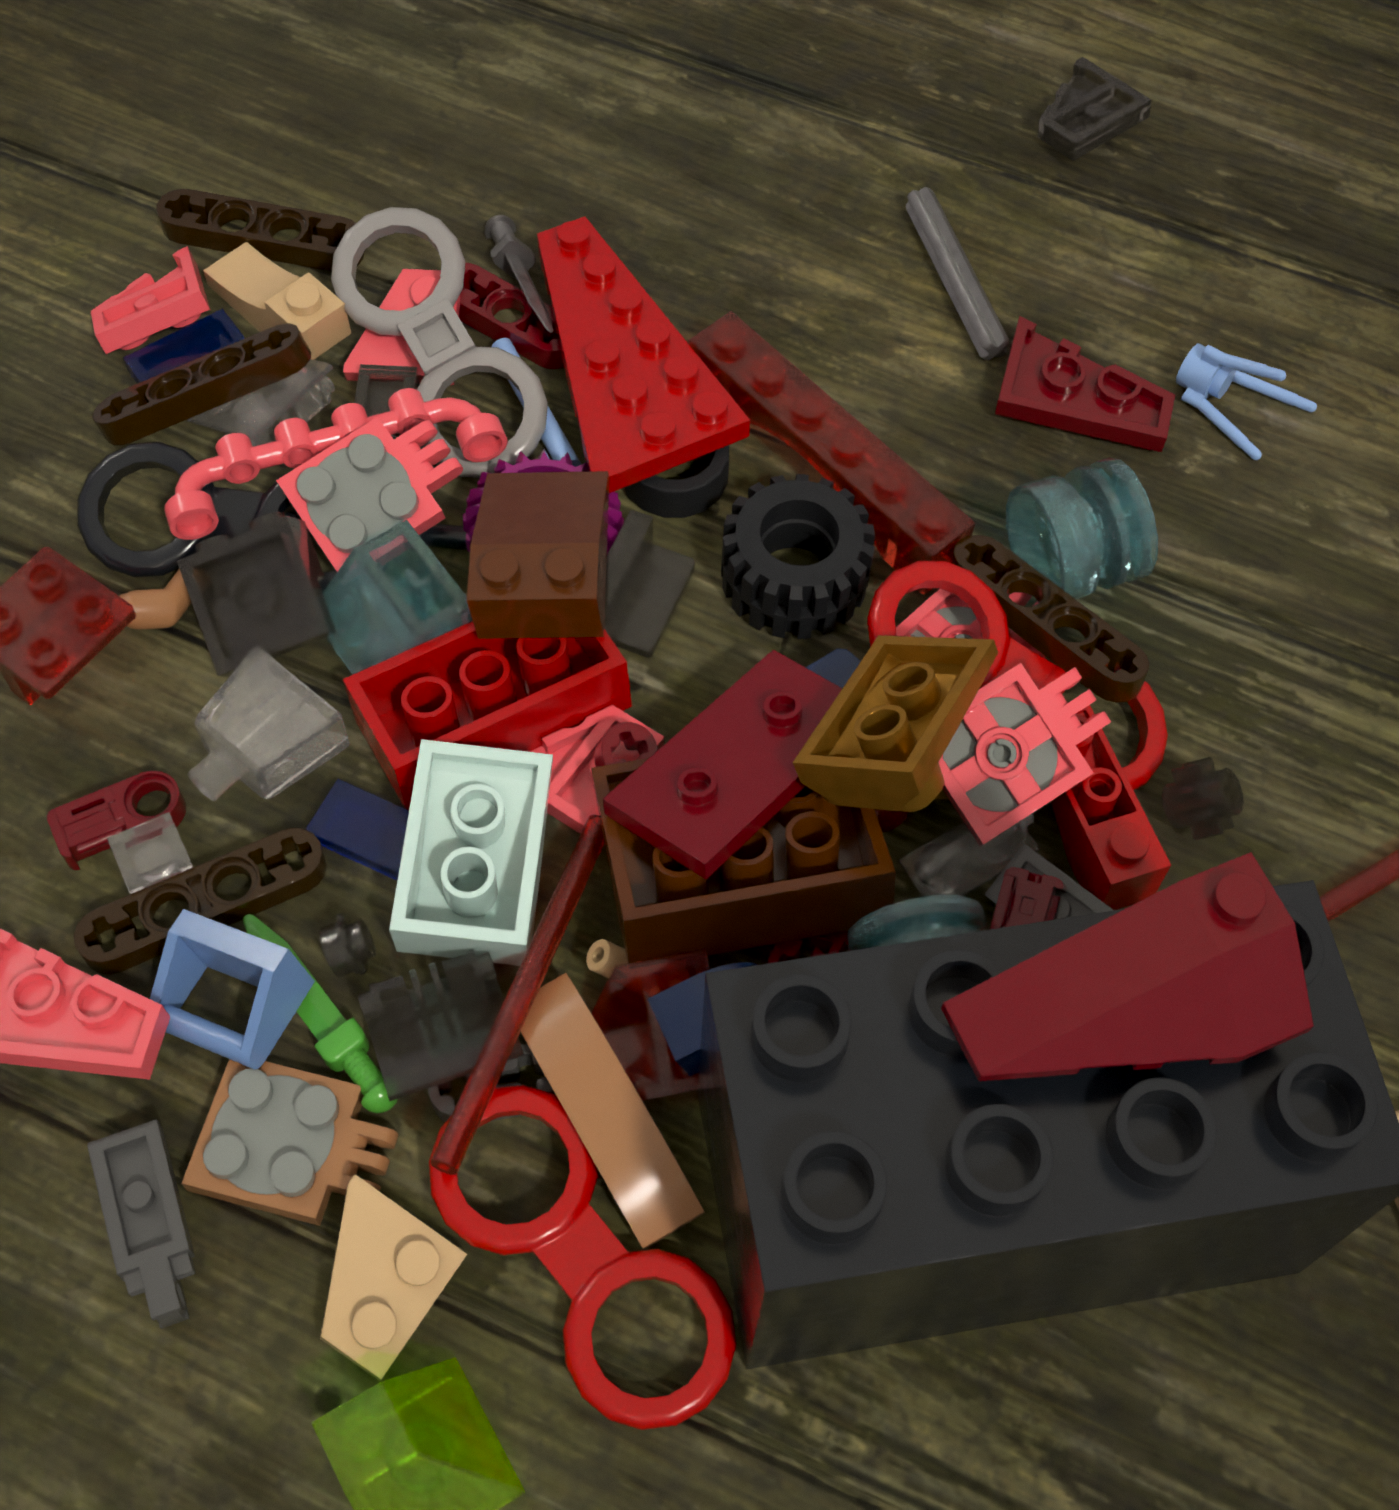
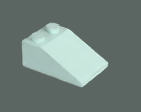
(472, 852)

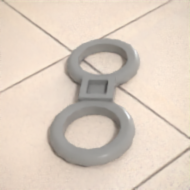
(435, 329)

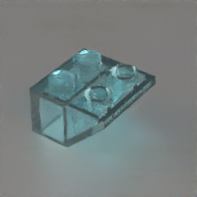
(391, 599)

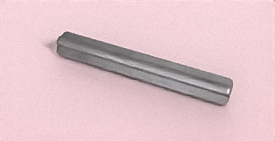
(957, 274)

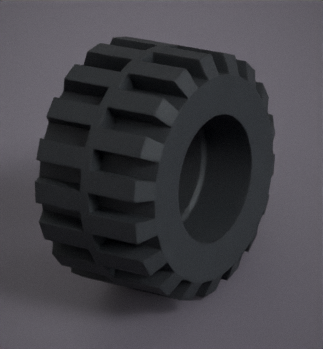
(806, 518)

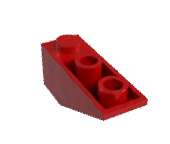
(1108, 830)

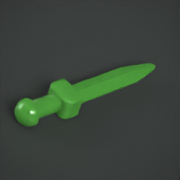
(340, 1042)

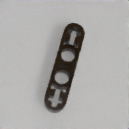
(198, 216)
(202, 384)
(1095, 657)
(199, 890)

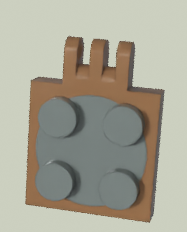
(284, 1141)

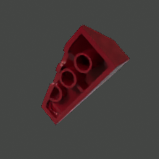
(1168, 980)

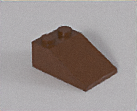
(540, 555)

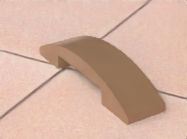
(608, 1114)

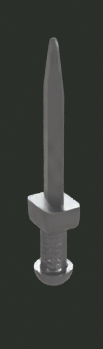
(516, 260)

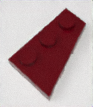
(1071, 393)

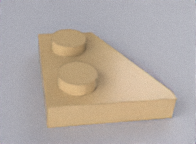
(382, 1278)

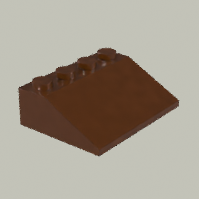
(794, 879)

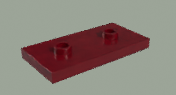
(726, 766)

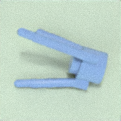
(1211, 372)

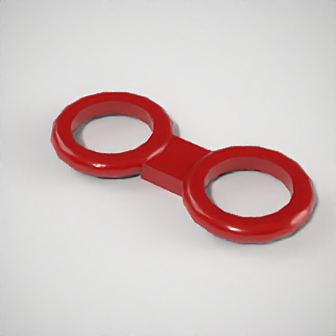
(1010, 653)
(591, 1266)

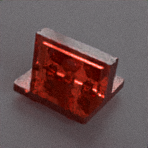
(54, 624)

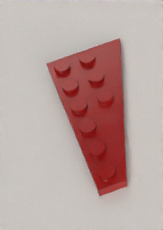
(629, 371)

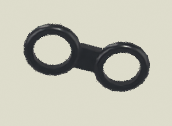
(233, 508)

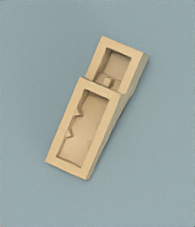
(274, 296)

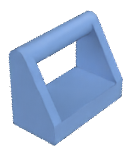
(202, 943)

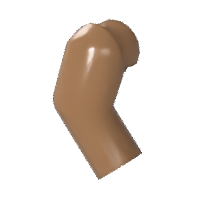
(159, 606)

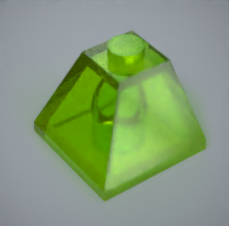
(418, 1445)

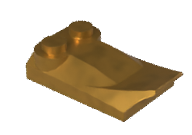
(895, 722)

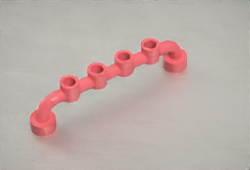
(193, 513)

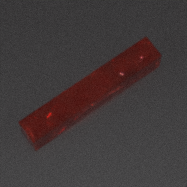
(907, 511)

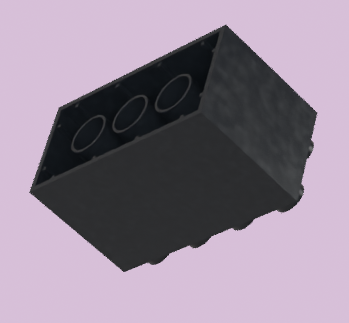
(906, 1201)

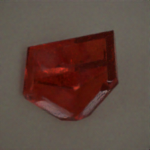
(632, 1026)

